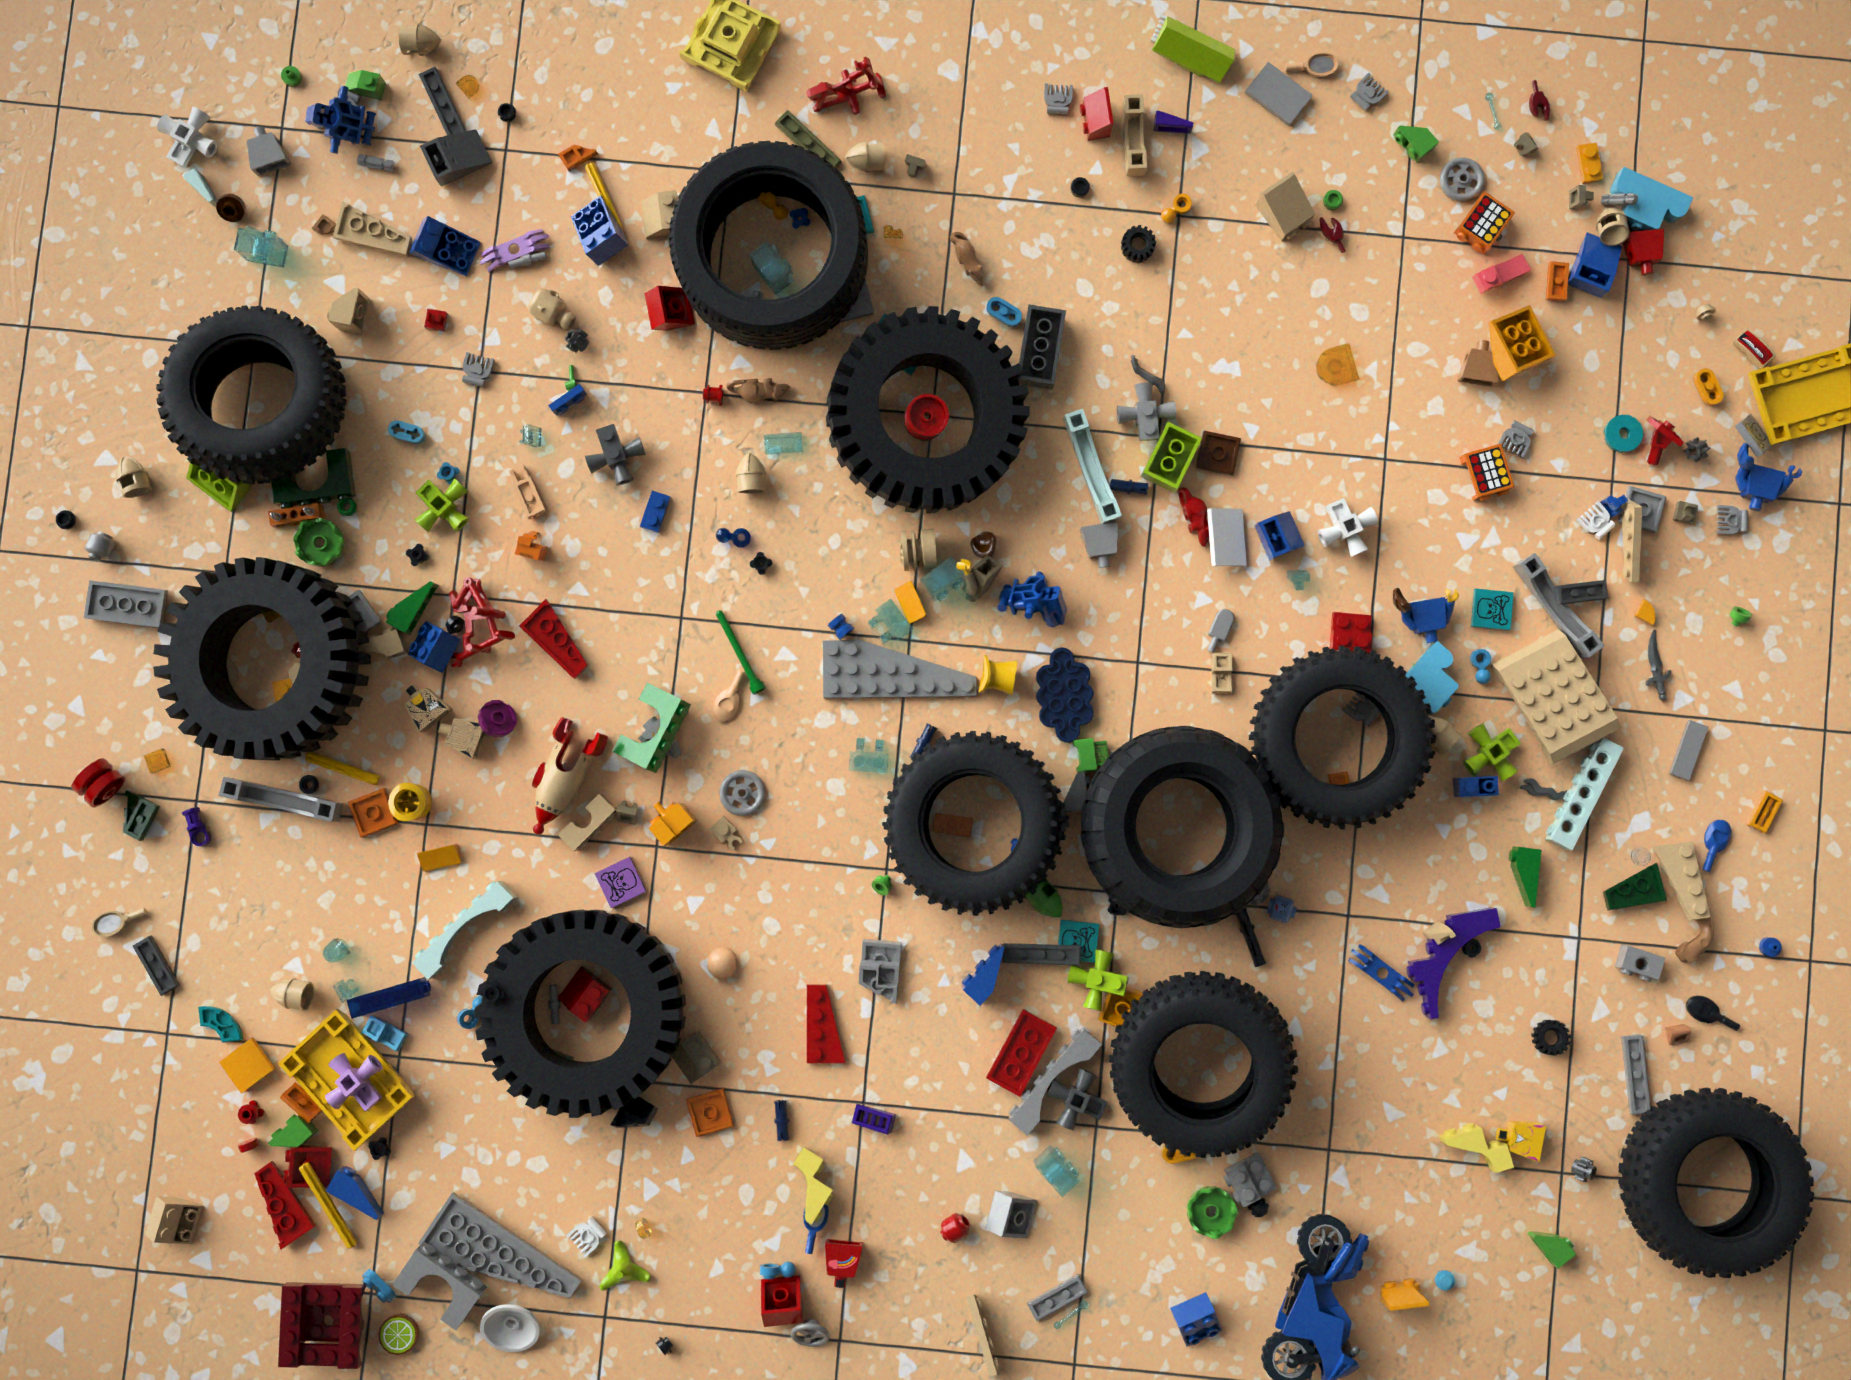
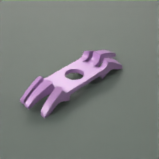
(502, 251)

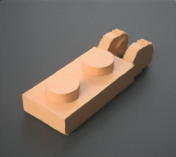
(527, 493)

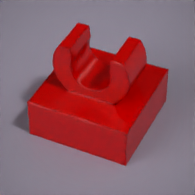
(436, 320)

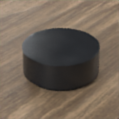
(1079, 187)

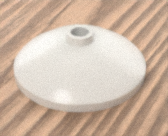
(510, 1328)

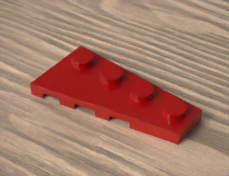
(554, 639)
(822, 1031)
(283, 1206)

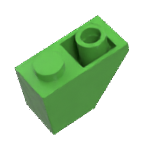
(1416, 141)
(294, 1134)

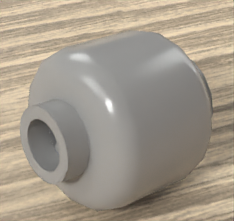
(99, 546)

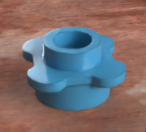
(446, 467)

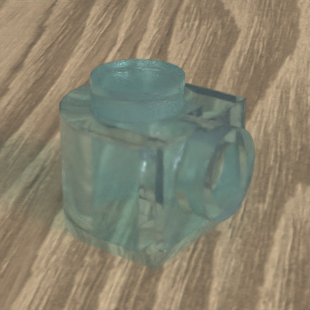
(336, 950)

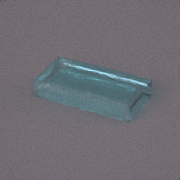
(783, 443)

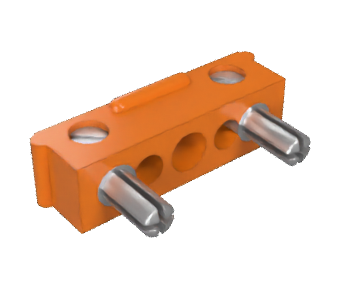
(278, 517)

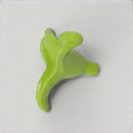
(623, 1269)

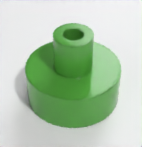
(291, 76)
(1740, 615)
(882, 884)

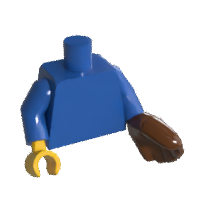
(1426, 615)

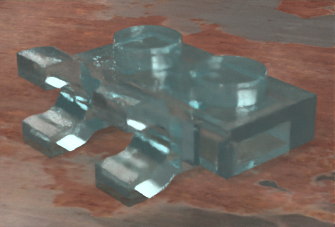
(893, 619)
(868, 761)

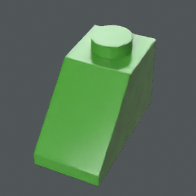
(366, 84)
(1554, 1247)

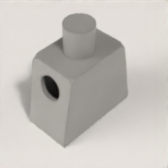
(266, 152)
(1100, 542)

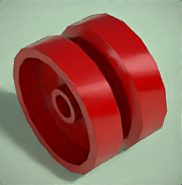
(920, 427)
(98, 782)

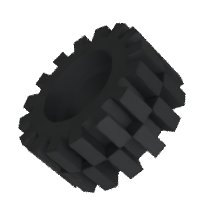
(1142, 233)
(1561, 1032)

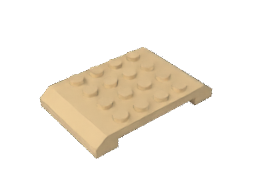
(1557, 696)

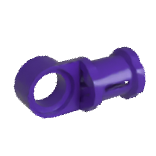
(196, 826)

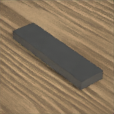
(441, 101)
(1042, 954)

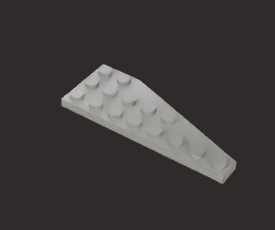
(873, 671)
(488, 1247)

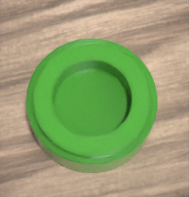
(1332, 200)

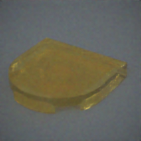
(1337, 365)

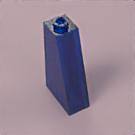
(389, 997)

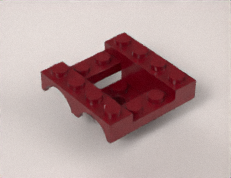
(303, 1320)

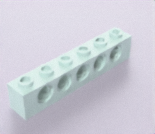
(1610, 752)

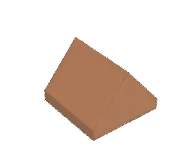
(1678, 1034)

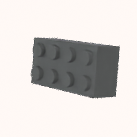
(1041, 346)

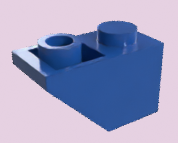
(1475, 786)

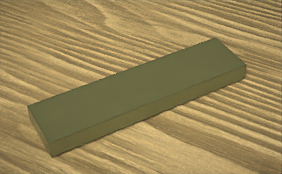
(805, 138)

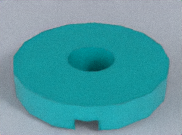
(1633, 429)

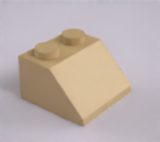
(658, 212)
(349, 311)

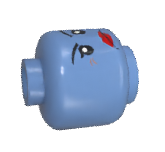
(1281, 909)

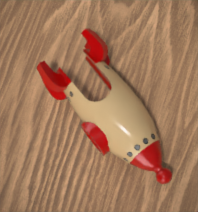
(553, 783)

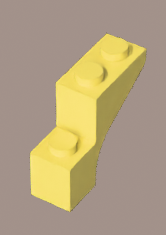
(1473, 1139)
(816, 1193)

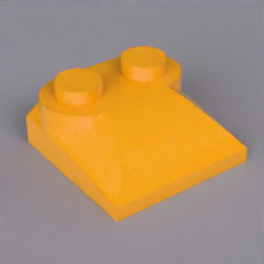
(1115, 1005)
(1402, 1295)

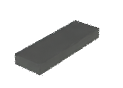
(1580, 592)
(156, 965)

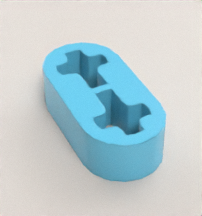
(406, 436)

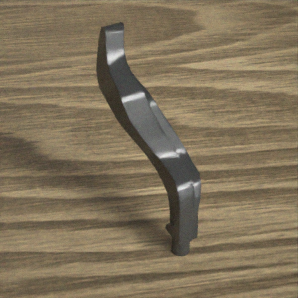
(1158, 382)
(1535, 789)

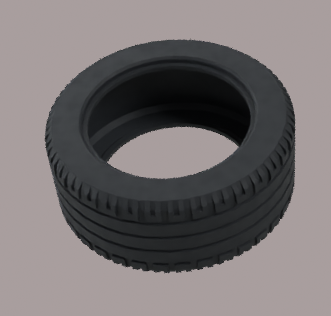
(740, 177)

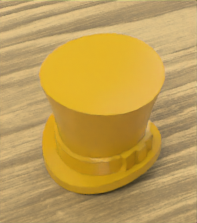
(998, 676)
(409, 802)

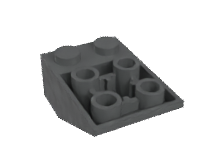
(455, 156)

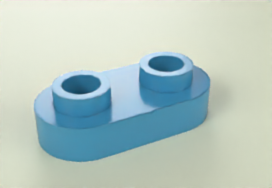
(1005, 310)
(373, 1281)

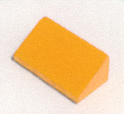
(910, 602)
(439, 857)

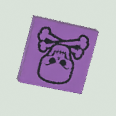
(620, 882)

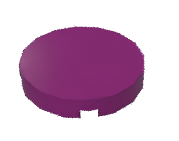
(497, 718)

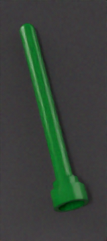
(755, 684)

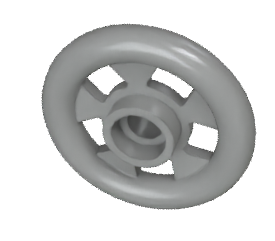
(1463, 163)
(758, 795)

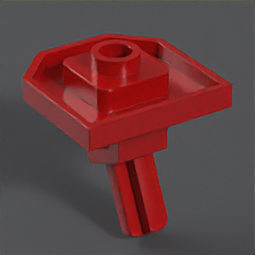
(1661, 438)

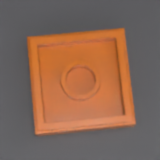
(372, 812)
(710, 1112)

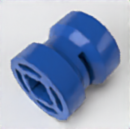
(840, 626)

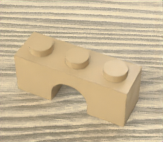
(601, 812)

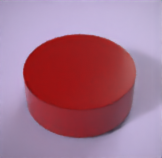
(248, 1145)

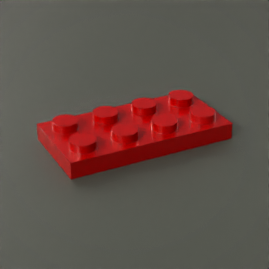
(1021, 1052)

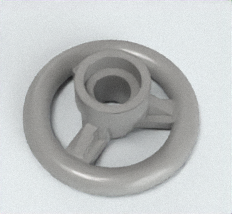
(810, 1330)

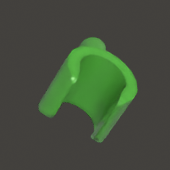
(572, 383)

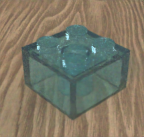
(261, 247)
(771, 267)
(942, 580)
(1056, 1171)

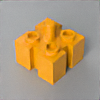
(671, 823)

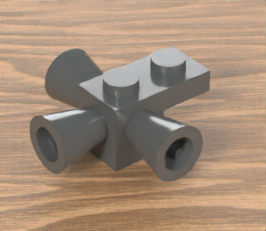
(615, 454)
(1077, 1099)

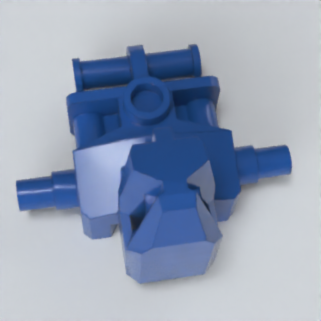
(341, 120)
(1034, 597)

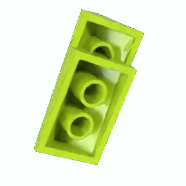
(1193, 50)

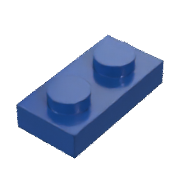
(573, 396)
(655, 511)

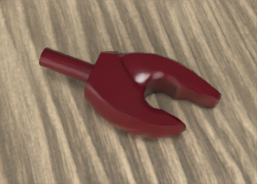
(1538, 99)
(1333, 235)

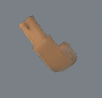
(1692, 950)

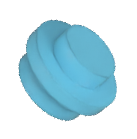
(1444, 1280)

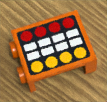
(1484, 223)
(1488, 472)

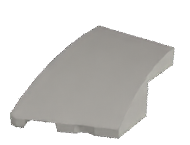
(881, 967)

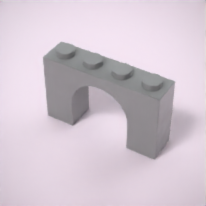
(465, 1287)

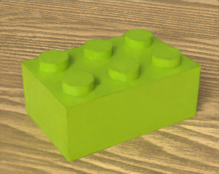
(1171, 457)

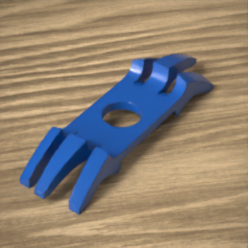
(1371, 968)

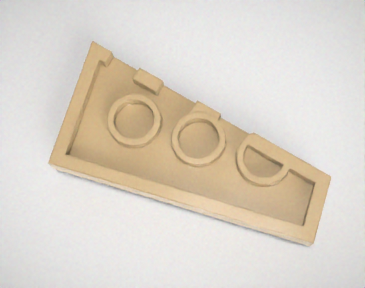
(367, 231)
(1631, 539)
(1684, 876)
(985, 1342)

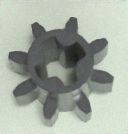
(577, 340)
(1695, 454)
(1583, 1169)

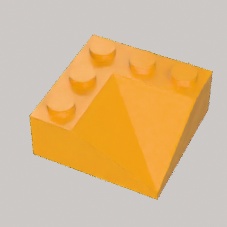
(1518, 343)

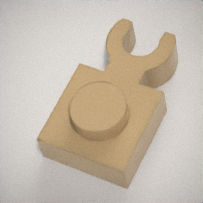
(724, 831)

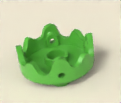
(309, 533)
(1221, 1221)

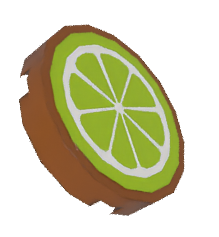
(398, 1334)

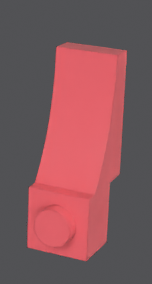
(1501, 273)

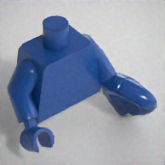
(1759, 482)

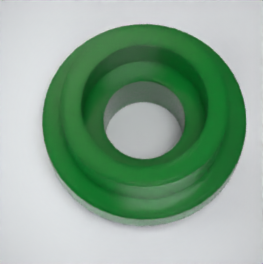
(341, 507)

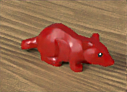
(1196, 512)

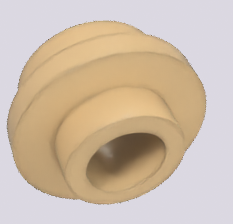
(1705, 312)

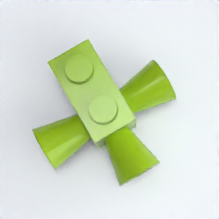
(441, 505)
(1492, 752)
(1098, 980)

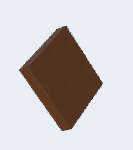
(1218, 453)

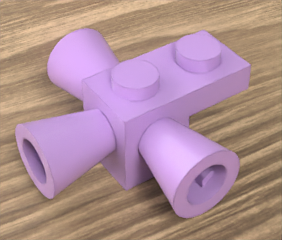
(354, 1082)

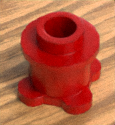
(713, 394)
(254, 1111)

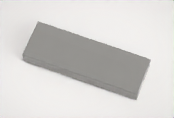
(1688, 750)
(1057, 1297)

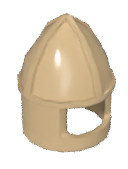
(417, 38)
(866, 157)
(1612, 227)
(750, 475)
(132, 478)
(1445, 735)
(291, 991)

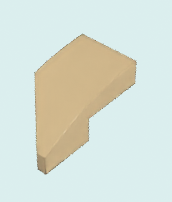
(1439, 932)

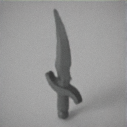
(1656, 666)

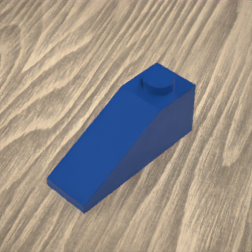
(352, 1190)

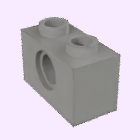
(1651, 963)

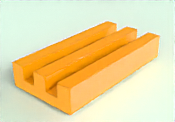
(1751, 822)

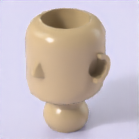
(550, 309)

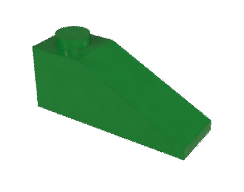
(409, 610)
(1526, 867)

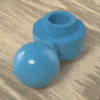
(1482, 675)
(472, 1022)
(770, 1270)

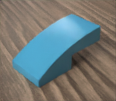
(385, 1033)

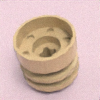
(918, 549)

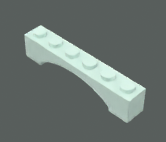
(1084, 448)
(432, 959)

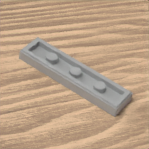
(1635, 1074)

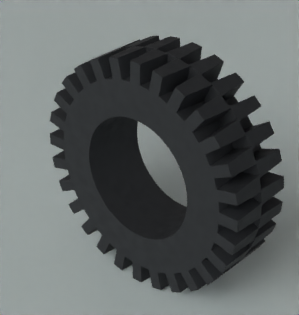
(966, 356)
(201, 650)
(511, 1025)

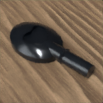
(1707, 1011)

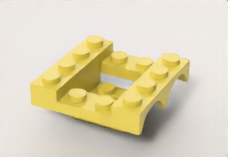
(749, 43)

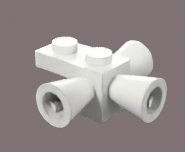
(187, 137)
(1347, 526)

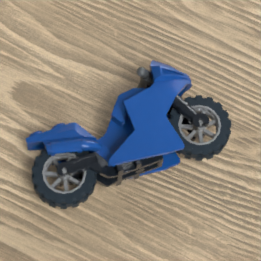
(1310, 1310)

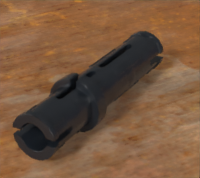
(1250, 938)

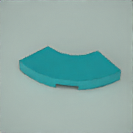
(221, 1022)

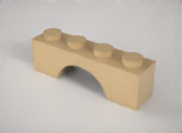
(1133, 135)

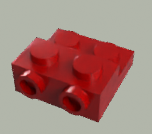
(1350, 631)
(319, 1159)

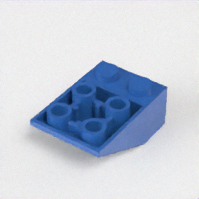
(598, 231)
(444, 246)
(1594, 266)
(982, 982)

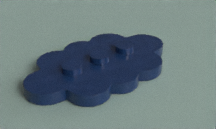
(1064, 695)

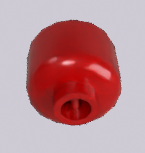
(955, 1228)

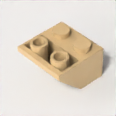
(173, 1220)

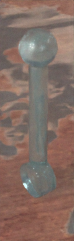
(1489, 96)
(1083, 1305)

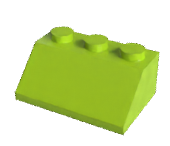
(223, 491)

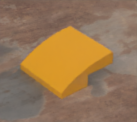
(247, 1065)

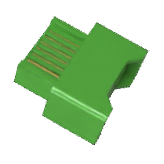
(1090, 754)

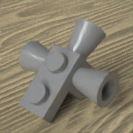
(1146, 412)

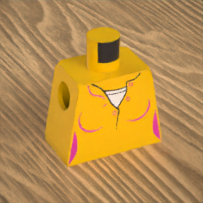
(1523, 1138)

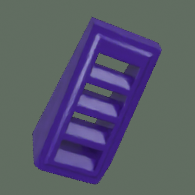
(1169, 123)
(883, 1114)

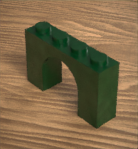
(337, 486)

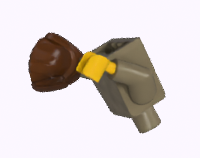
(984, 572)

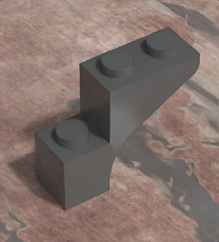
(1075, 796)

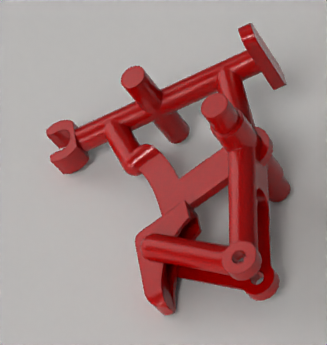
(846, 90)
(483, 611)

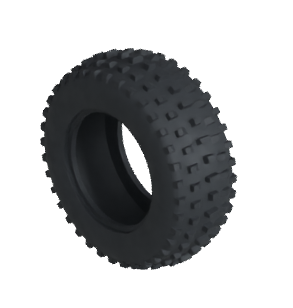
(228, 343)
(1406, 725)
(911, 809)
(1208, 1125)
(1777, 1194)

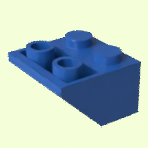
(1279, 535)
(433, 646)
(1196, 1319)

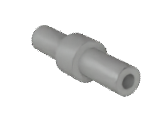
(527, 260)
(554, 1004)

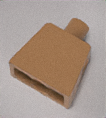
(1479, 366)

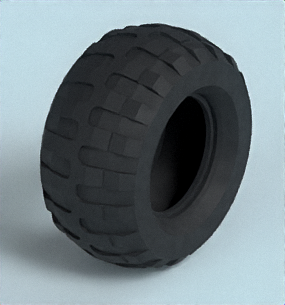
(1250, 840)

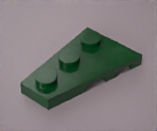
(1637, 890)

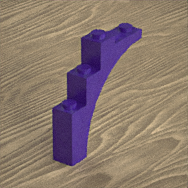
(1431, 969)

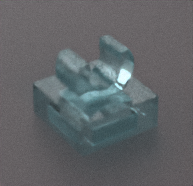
(531, 435)
(1298, 578)
(343, 990)

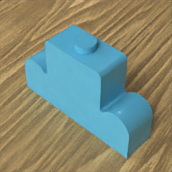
(1654, 199)
(1431, 677)

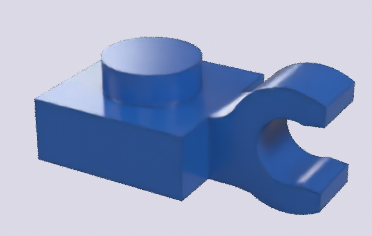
(1613, 504)

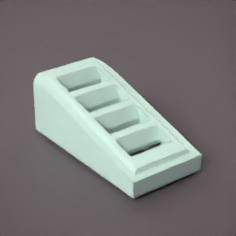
(199, 183)

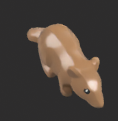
(966, 256)
(755, 391)

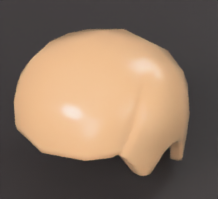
(721, 963)

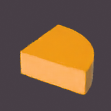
(1646, 612)

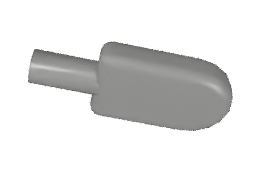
(1220, 628)

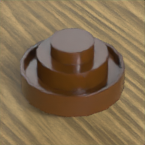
(231, 207)

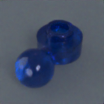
(723, 535)

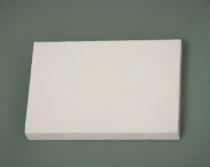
(1226, 537)

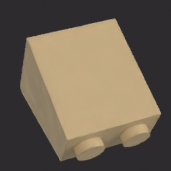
(1286, 207)

